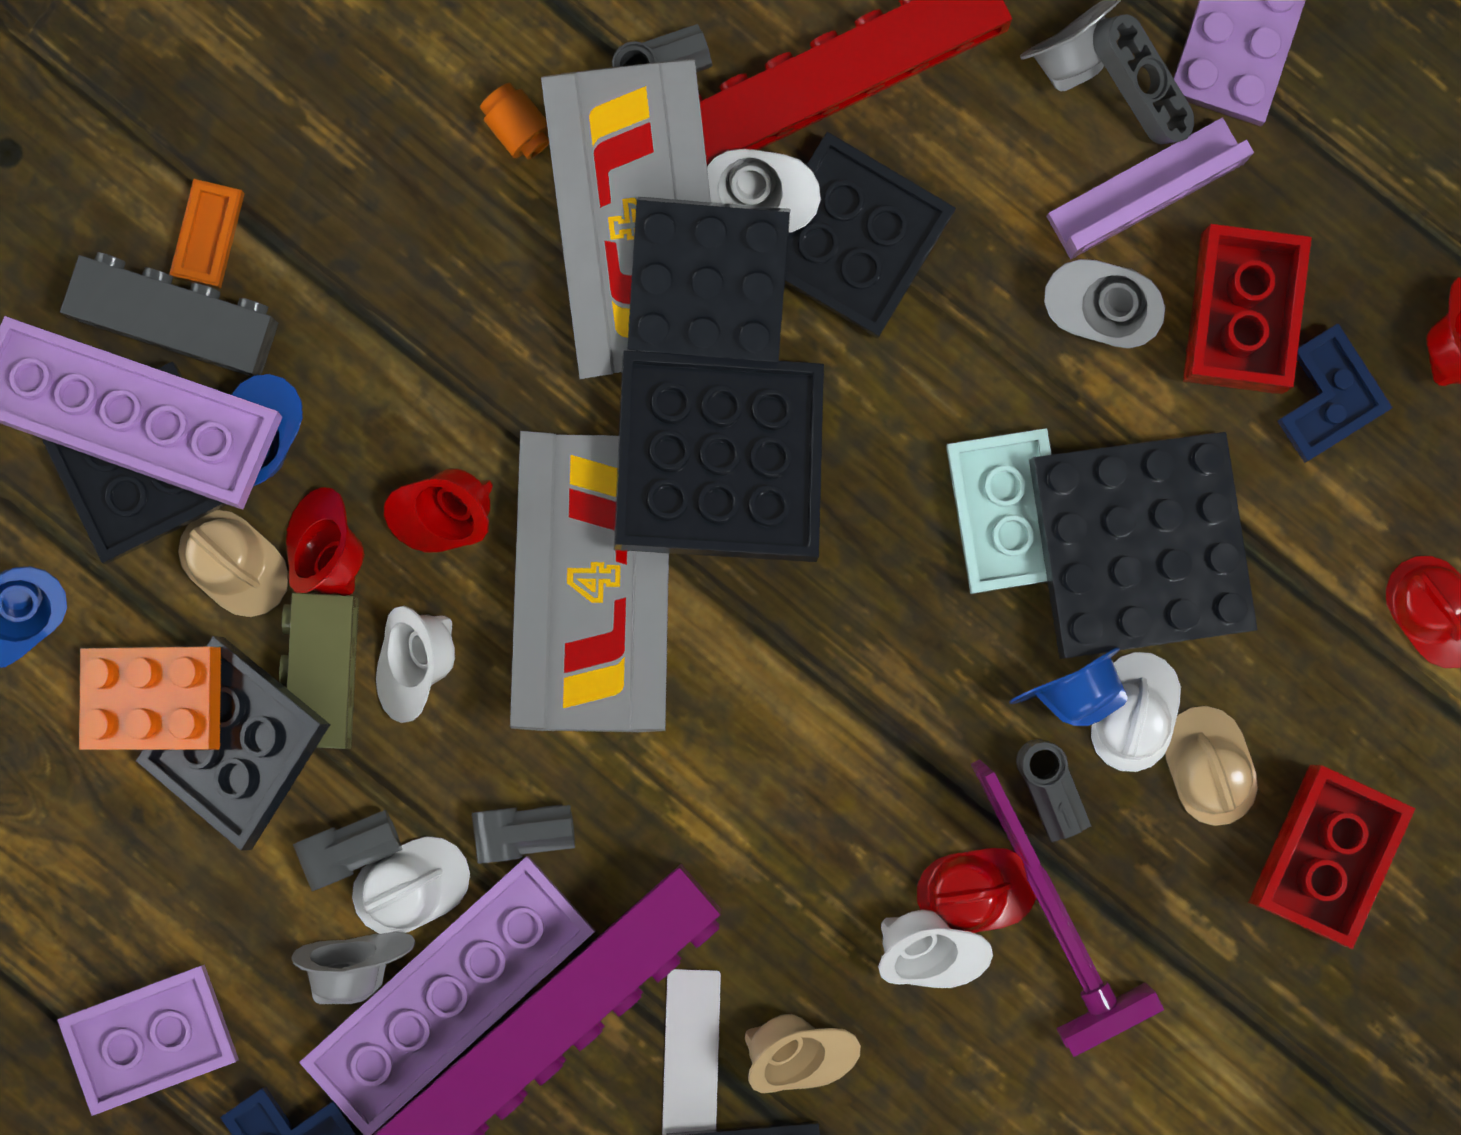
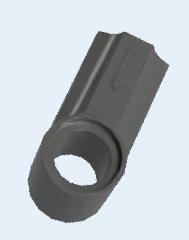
(678, 45)
(1054, 793)
(510, 833)
(337, 853)

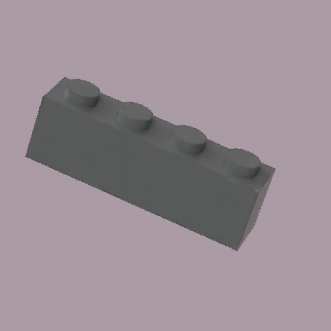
(170, 316)

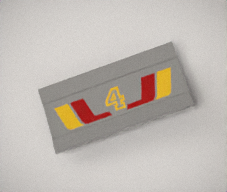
(613, 141)
(583, 613)

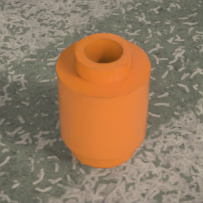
(516, 121)

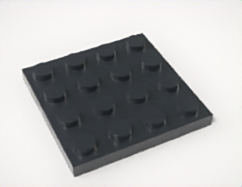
(719, 457)
(1142, 544)

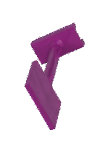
(1106, 1013)

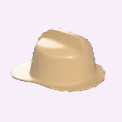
(233, 564)
(1211, 766)
(797, 1056)

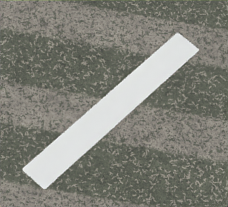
(691, 1051)

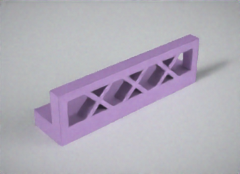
(1148, 187)

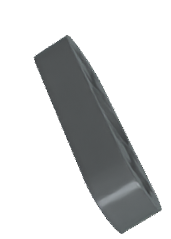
(1124, 70)

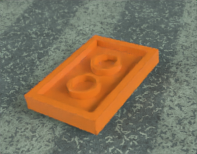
(150, 698)

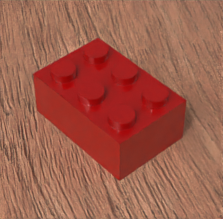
(1247, 309)
(1331, 855)

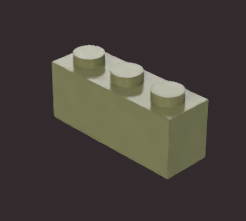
(323, 660)

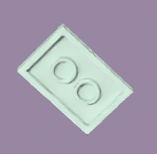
(999, 509)

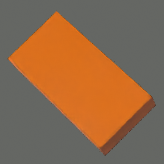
(207, 233)

